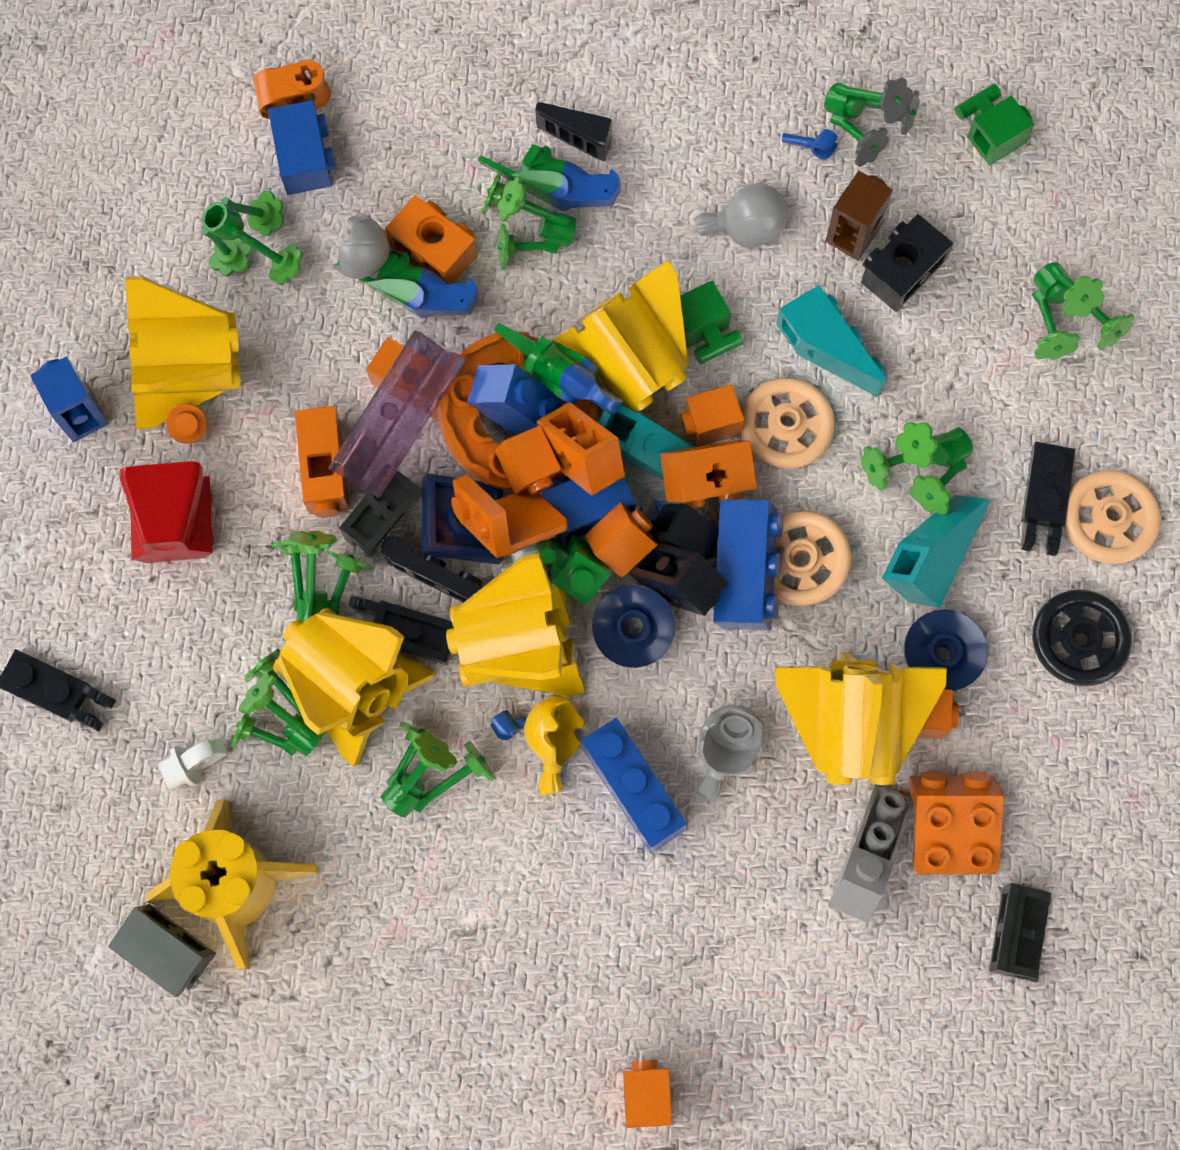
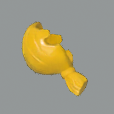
(552, 738)

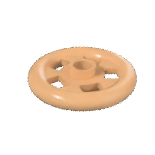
(799, 393)
(1122, 548)
(836, 562)

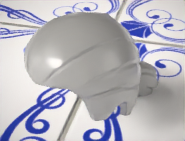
(751, 217)
(364, 249)
(729, 746)

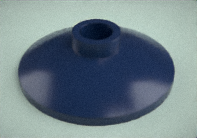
(611, 629)
(956, 634)

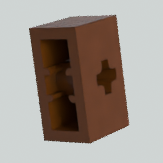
(858, 215)

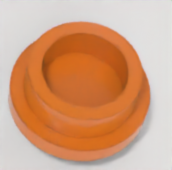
(186, 423)

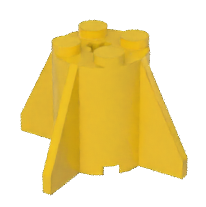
(636, 338)
(177, 350)
(516, 633)
(346, 676)
(859, 716)
(225, 880)

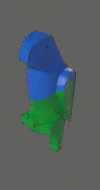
(560, 181)
(422, 289)
(562, 370)

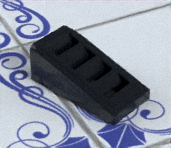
(579, 129)

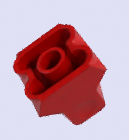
(168, 511)

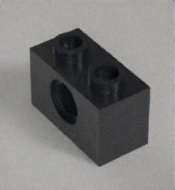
(898, 282)
(680, 578)

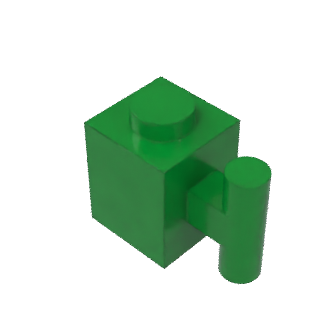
(995, 128)
(704, 319)
(574, 567)

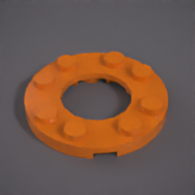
(461, 422)

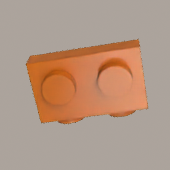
(507, 522)
(956, 823)

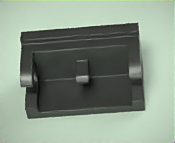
(377, 516)
(1020, 932)
(161, 949)

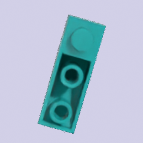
(824, 338)
(642, 440)
(934, 551)

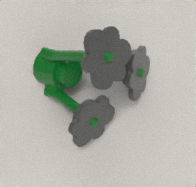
(848, 102)

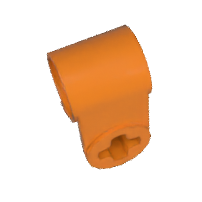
(290, 85)

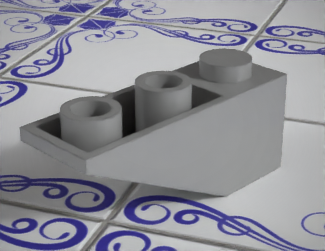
(872, 853)

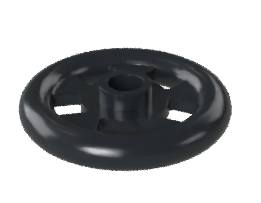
(1110, 620)

